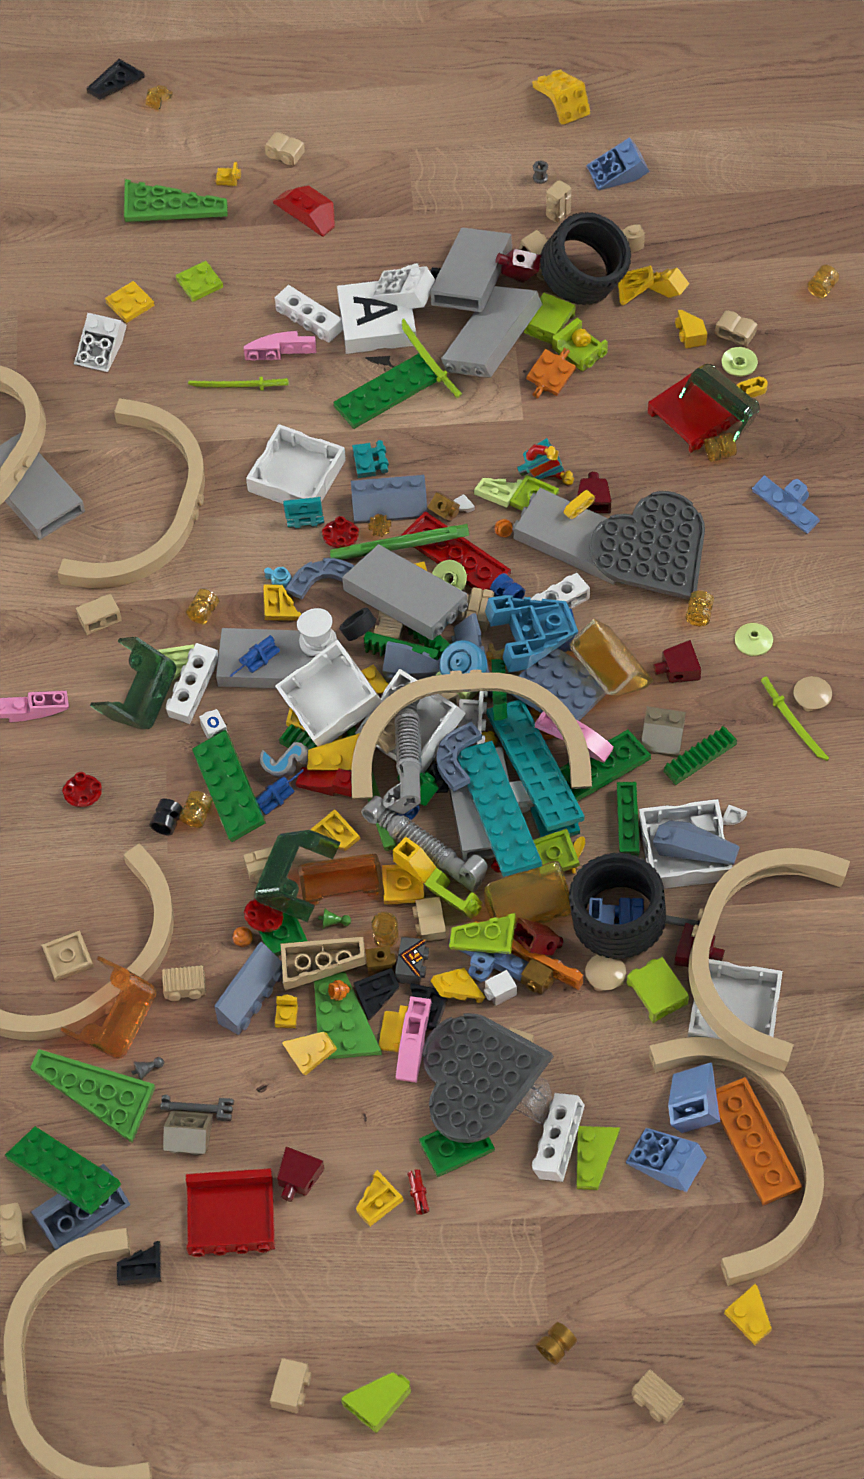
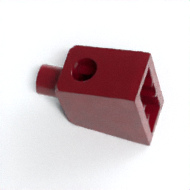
(519, 264)
(600, 489)
(679, 663)
(544, 940)
(685, 946)
(298, 1173)

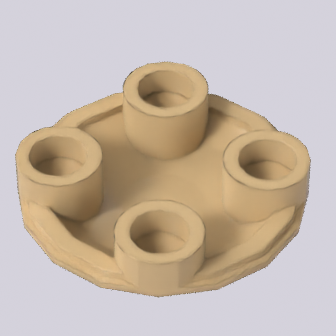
(812, 693)
(605, 972)

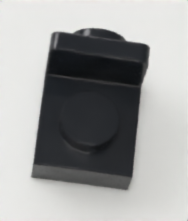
(442, 785)

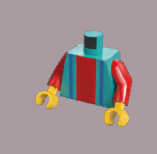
(543, 462)

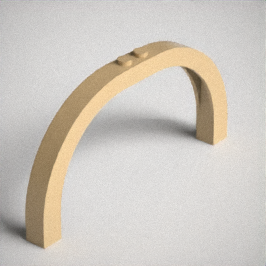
(32, 435)
(151, 560)
(470, 682)
(100, 1003)
(721, 1020)
(715, 1051)
(48, 1272)

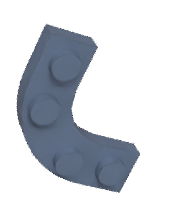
(312, 572)
(449, 750)

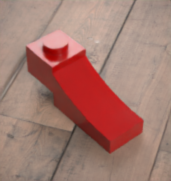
(326, 781)

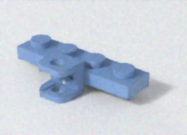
(788, 502)
(487, 961)

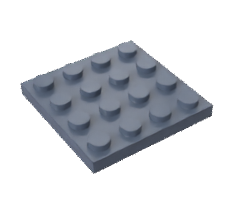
(567, 681)

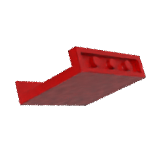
(693, 416)
(230, 1212)

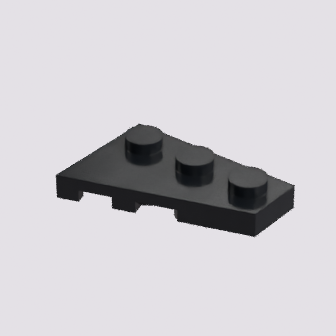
(114, 78)

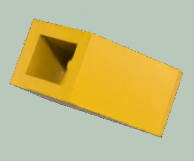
(669, 282)
(691, 329)
(413, 860)

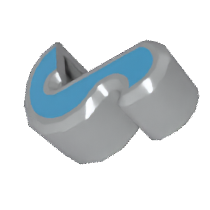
(287, 762)

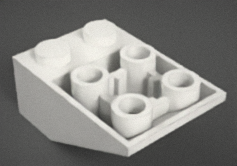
(404, 287)
(100, 342)

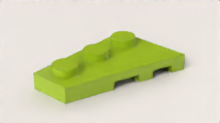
(486, 936)
(593, 1154)

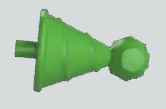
(330, 919)

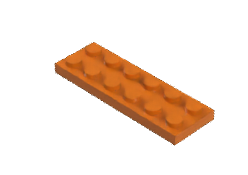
(755, 1142)

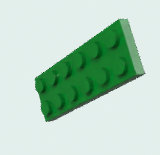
(385, 391)
(625, 756)
(228, 786)
(63, 1170)

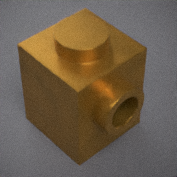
(444, 506)
(379, 959)
(537, 977)

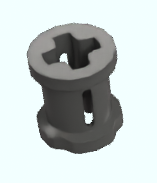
(540, 172)

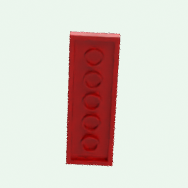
(479, 565)

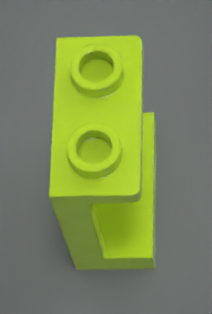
(550, 318)
(582, 356)
(437, 885)
(658, 989)

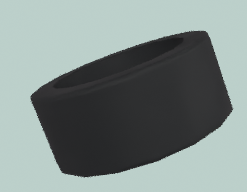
(358, 624)

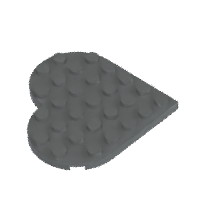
(654, 546)
(478, 1075)

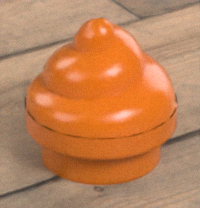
(503, 528)
(242, 936)
(338, 990)

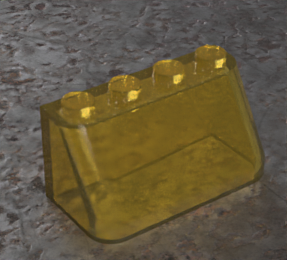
(609, 660)
(531, 894)

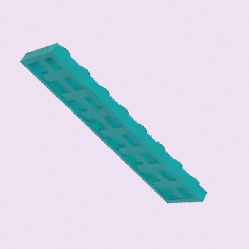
(536, 767)
(499, 809)

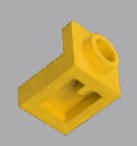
(228, 176)
(286, 1011)

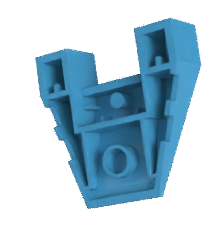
(536, 627)

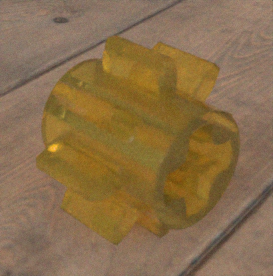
(379, 525)

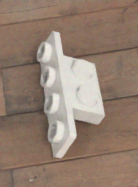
(474, 711)

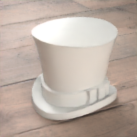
(315, 631)

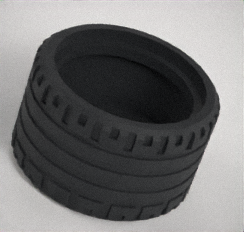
(605, 239)
(611, 872)

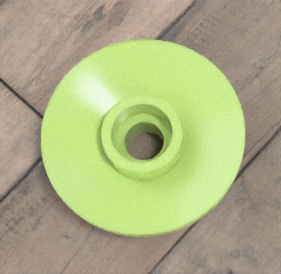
(739, 361)
(449, 569)
(753, 645)

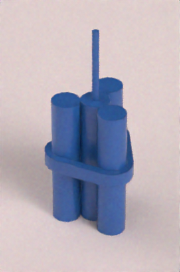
(258, 655)
(275, 794)

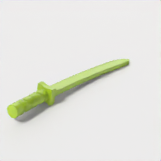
(441, 376)
(254, 383)
(779, 702)

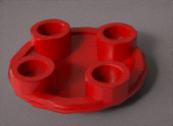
(340, 533)
(82, 790)
(262, 917)

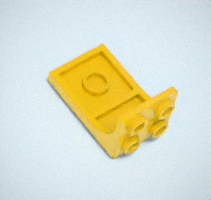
(566, 94)

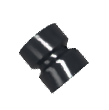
(166, 817)

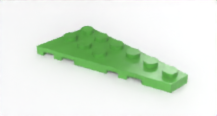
(167, 203)
(344, 1021)
(107, 1095)

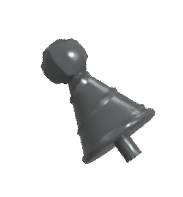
(144, 1068)

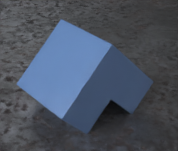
(601, 912)

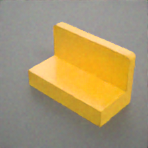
(392, 1029)

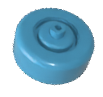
(462, 657)

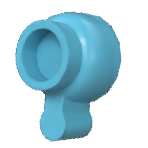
(279, 576)

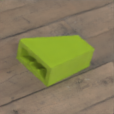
(377, 1400)

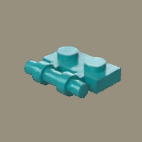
(364, 459)
(303, 509)

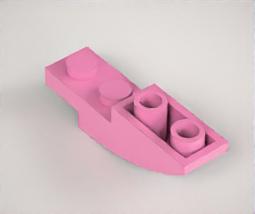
(274, 345)
(34, 706)
(597, 745)
(412, 1039)

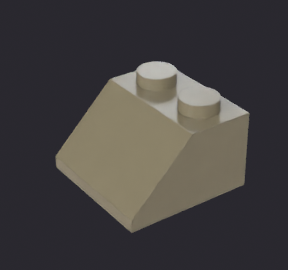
(663, 731)
(187, 1132)

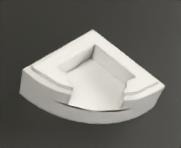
(465, 504)
(733, 815)
(704, 822)

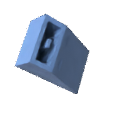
(618, 166)
(693, 1099)
(667, 1158)

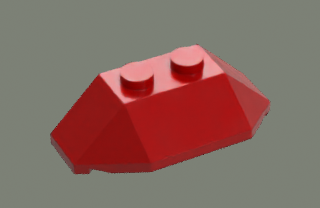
(308, 208)

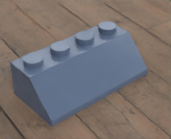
(393, 496)
(249, 989)
(66, 1222)

